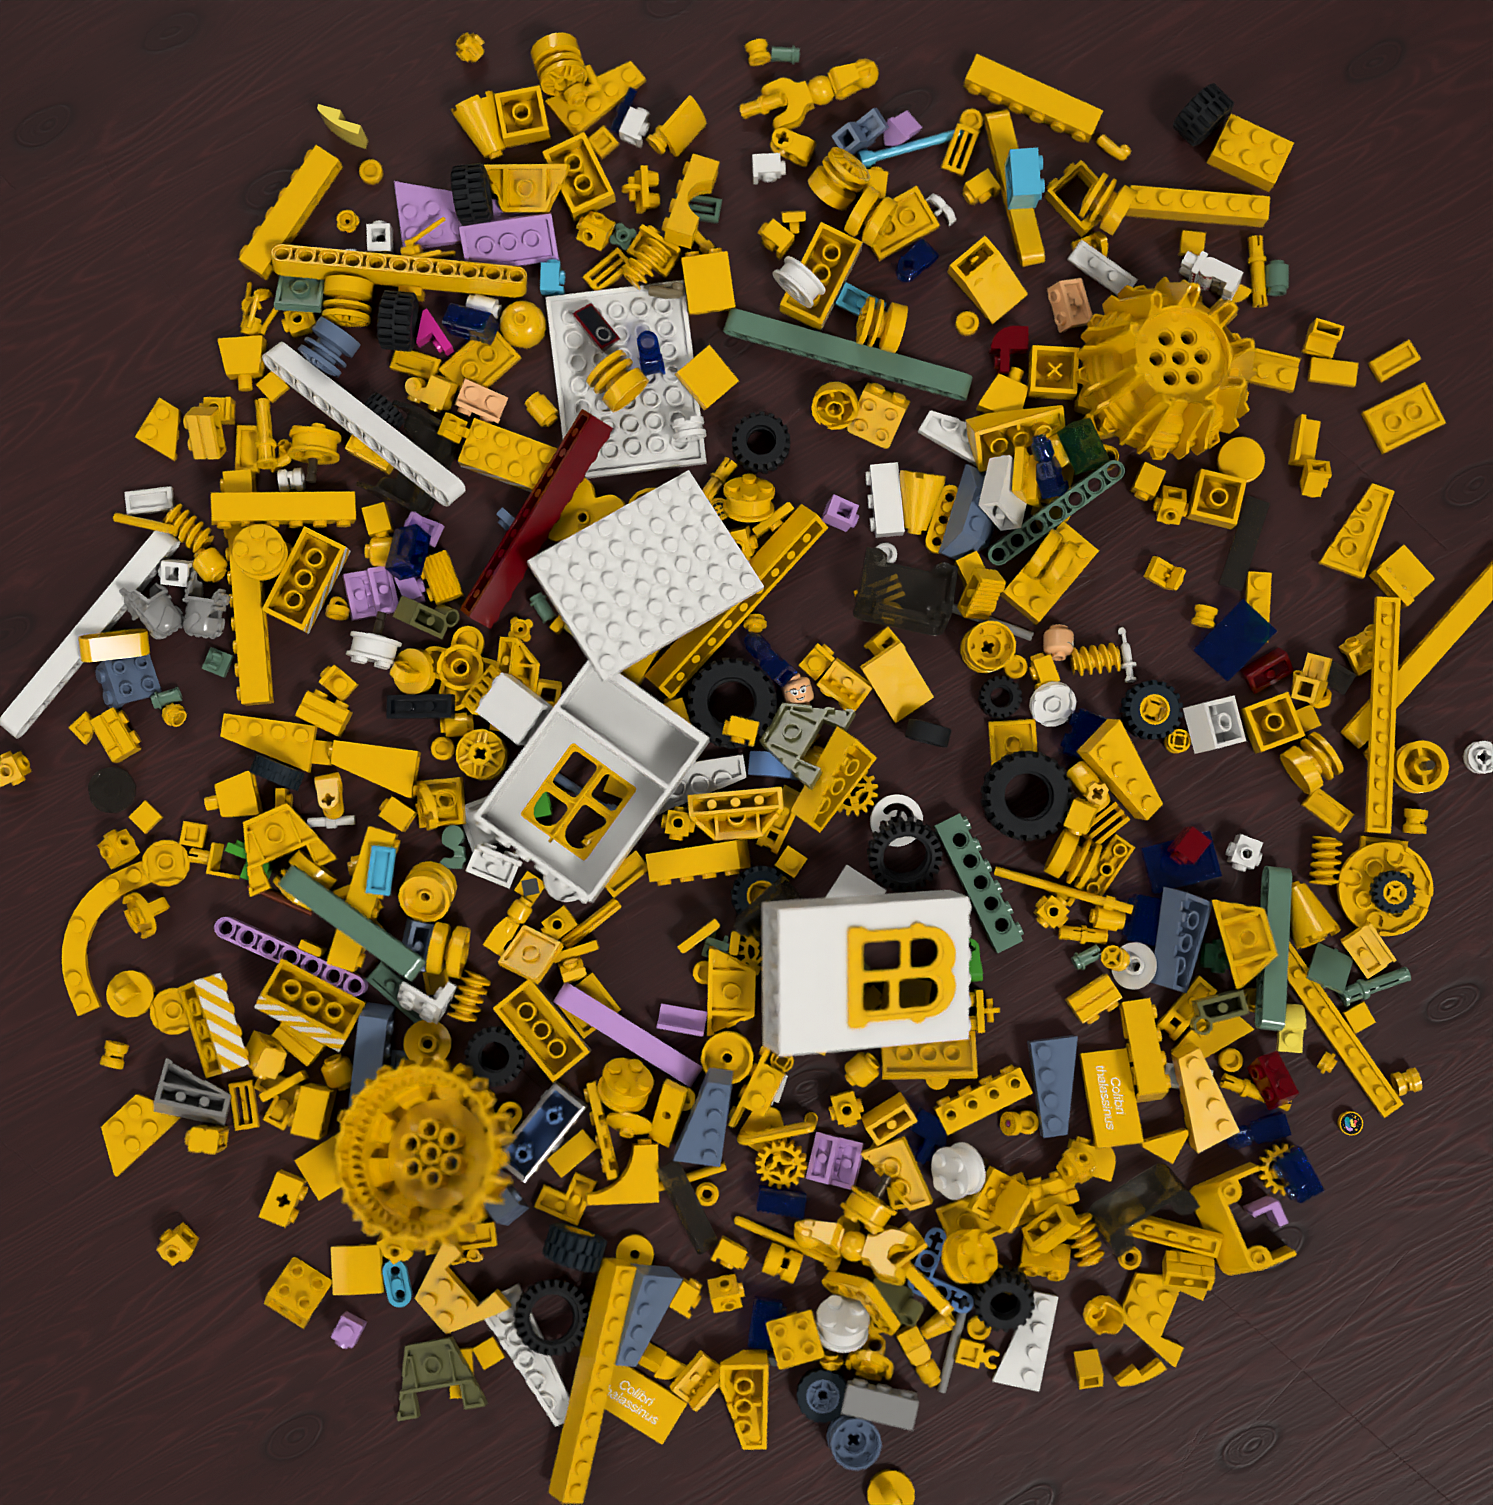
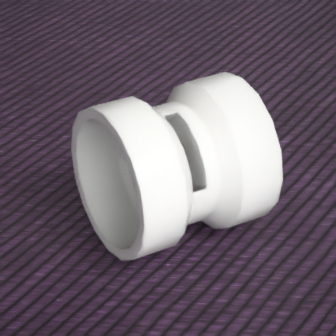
(291, 480)

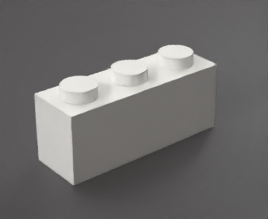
(885, 500)

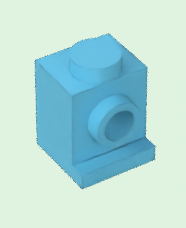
(552, 278)

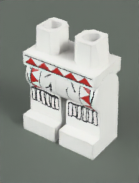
(1211, 274)

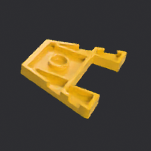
(274, 836)
(450, 1300)
(1148, 1310)

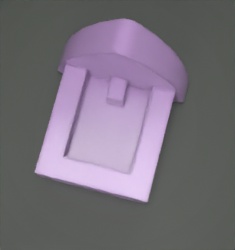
(900, 129)

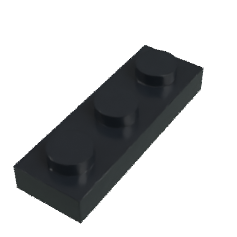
(421, 706)

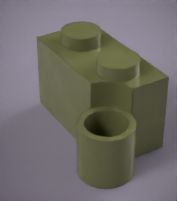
(426, 619)
(1218, 1008)
(900, 1301)

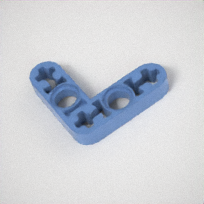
(935, 1281)

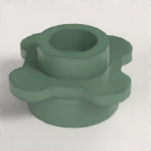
(616, 237)

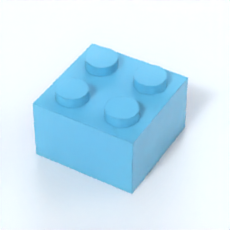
(1023, 178)

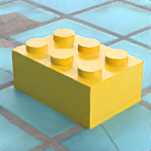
(1250, 152)
(586, 183)

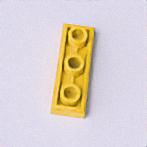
(1114, 857)
(668, 1113)

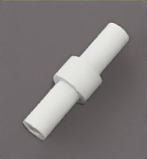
(323, 821)

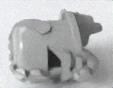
(155, 613)
(204, 614)

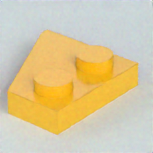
(161, 429)

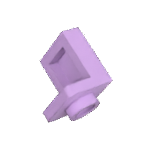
(431, 527)

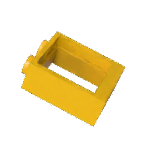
(1056, 185)

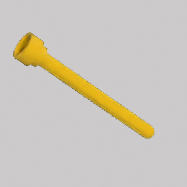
(831, 1263)

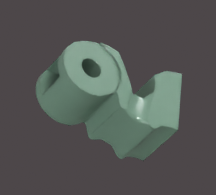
(453, 838)

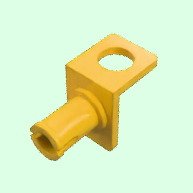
(211, 859)

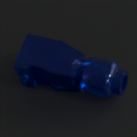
(1048, 468)
(769, 661)
(1261, 1130)

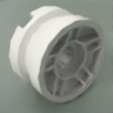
(689, 429)
(1475, 764)

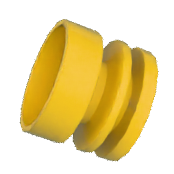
(558, 63)
(839, 178)
(1107, 203)
(347, 300)
(881, 324)
(618, 382)
(1001, 645)
(496, 755)
(1313, 762)
(1072, 858)
(306, 864)

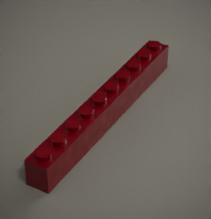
(536, 518)

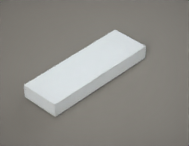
(1100, 268)

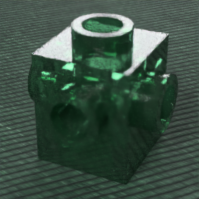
(1209, 956)

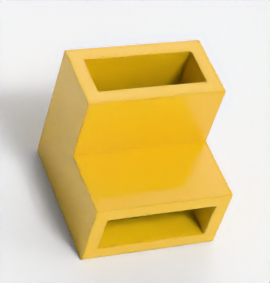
(1322, 338)

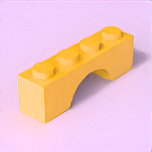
(698, 180)

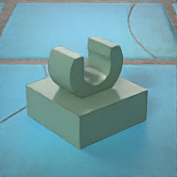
(217, 662)
(711, 941)

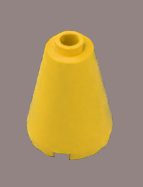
(481, 123)
(919, 498)
(1309, 918)

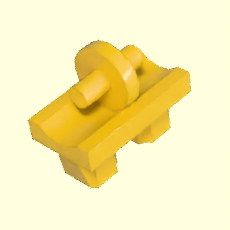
(639, 189)
(977, 1002)

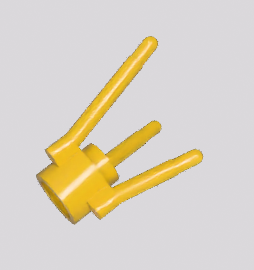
(414, 250)
(250, 324)

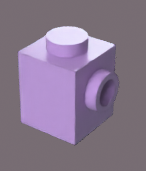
(348, 1330)

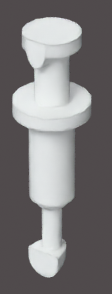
(1128, 663)

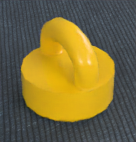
(337, 612)

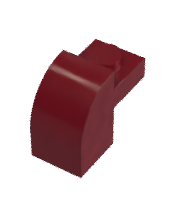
(1006, 342)

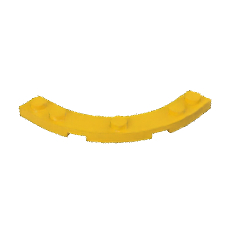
(80, 929)

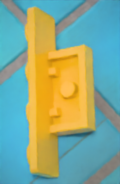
(760, 1090)

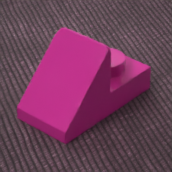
(429, 330)

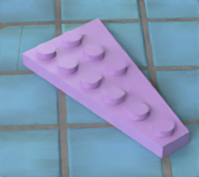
(424, 205)

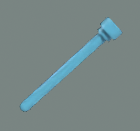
(868, 158)

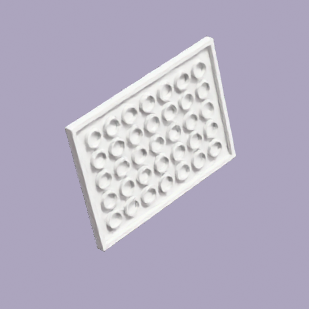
(643, 429)
(645, 575)

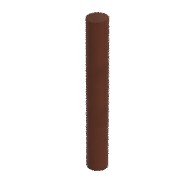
(280, 898)

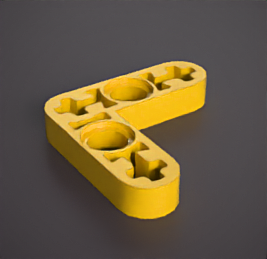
(869, 1296)

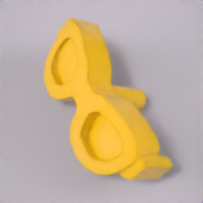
(248, 301)
(473, 1255)

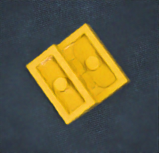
(683, 126)
(1024, 478)
(357, 1269)

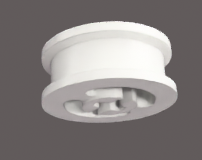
(799, 282)
(878, 815)

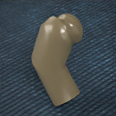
(674, 292)

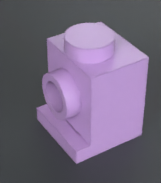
(840, 513)
(412, 588)

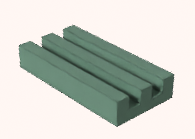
(709, 200)

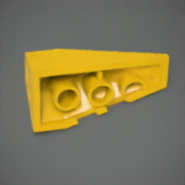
(1001, 432)
(746, 1394)

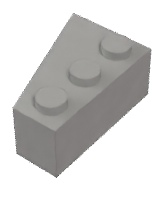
(190, 1097)
(880, 1403)

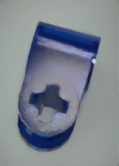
(919, 258)
(650, 358)

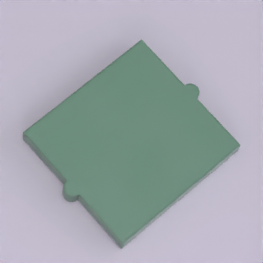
(1329, 968)

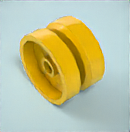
(870, 215)
(1051, 559)
(427, 891)
(448, 950)
(731, 1043)

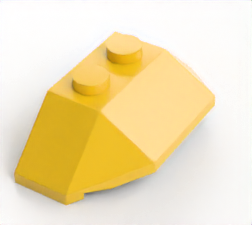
(518, 661)
(736, 813)

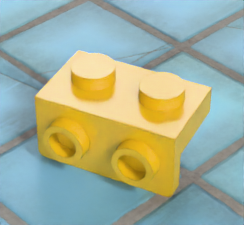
(641, 238)
(844, 685)
(1051, 1265)
(697, 1381)

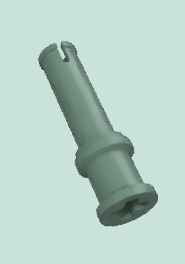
(1363, 989)

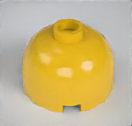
(522, 324)
(835, 405)

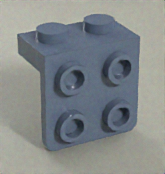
(127, 680)

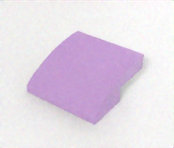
(370, 592)
(835, 1160)

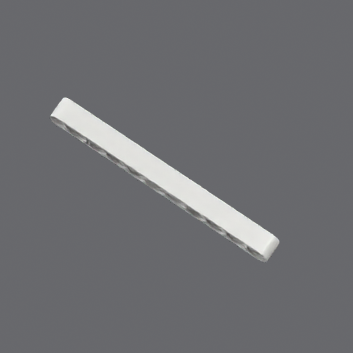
(364, 424)
(98, 619)

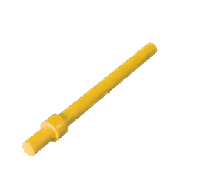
(1108, 902)

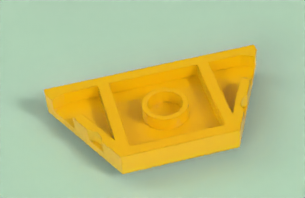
(527, 186)
(1246, 939)
(729, 991)
(134, 1131)

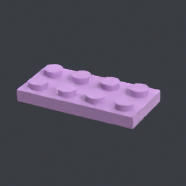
(510, 240)

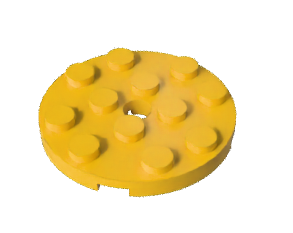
(1359, 873)

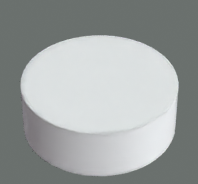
(890, 550)

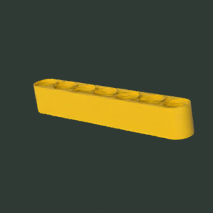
(1021, 221)

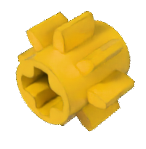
(470, 47)

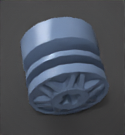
(329, 347)
(854, 1454)

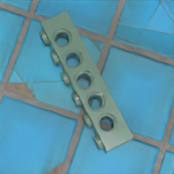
(999, 940)

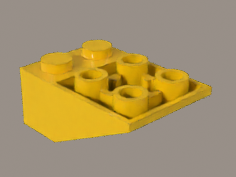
(987, 280)

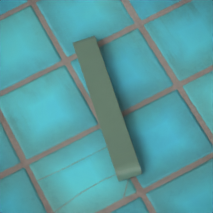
(1067, 510)
(352, 922)
(1272, 980)

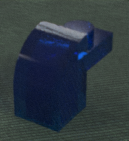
(933, 1132)

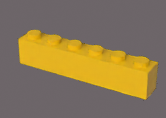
(1032, 98)
(1200, 206)
(291, 210)
(283, 508)
(344, 951)

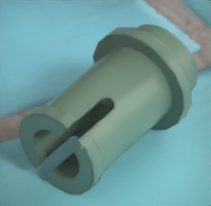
(785, 54)
(542, 607)
(166, 697)
(1086, 957)

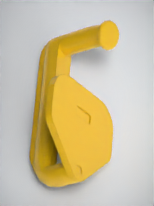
(771, 1127)

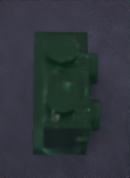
(1083, 446)

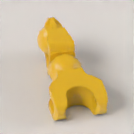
(841, 83)
(854, 1246)

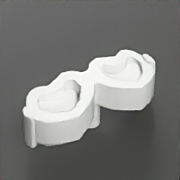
(942, 208)

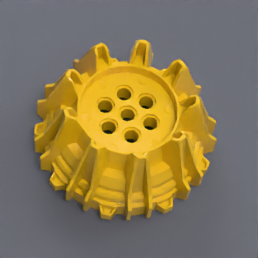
(1131, 391)
(379, 1158)

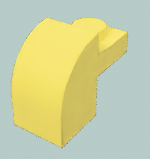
(1291, 1036)

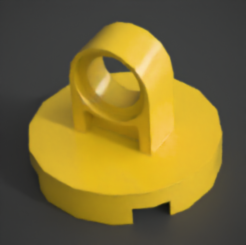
(413, 671)
(429, 806)
(141, 914)
(130, 993)
(869, 1363)
(890, 1488)

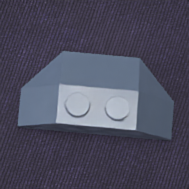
(968, 525)

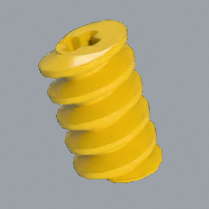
(645, 262)
(187, 530)
(1095, 658)
(1325, 861)
(469, 997)
(1085, 1242)

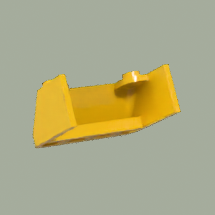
(1215, 1216)

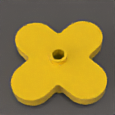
(583, 502)
(465, 650)

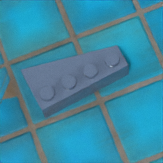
(1179, 937)
(372, 1044)
(1052, 1076)
(705, 1128)
(648, 1302)

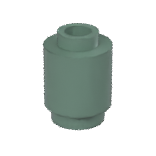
(1277, 278)

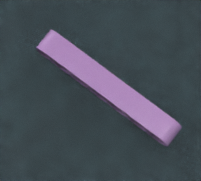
(282, 947)
(628, 1034)

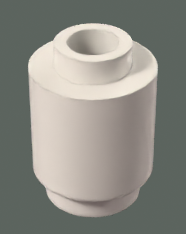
(485, 304)

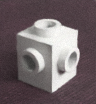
(1252, 853)

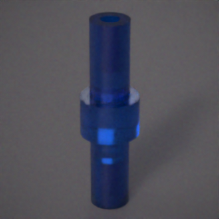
(622, 110)

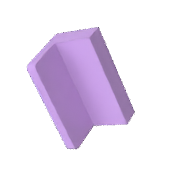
(682, 1019)
(1270, 1207)

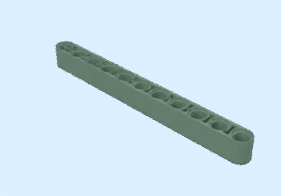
(848, 354)

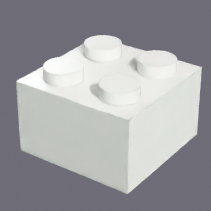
(1214, 724)

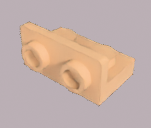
(1069, 304)
(480, 401)

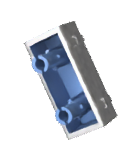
(543, 1130)

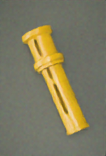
(265, 443)

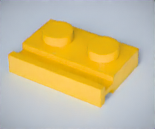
(1275, 370)
(1368, 949)

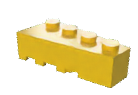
(1144, 1049)

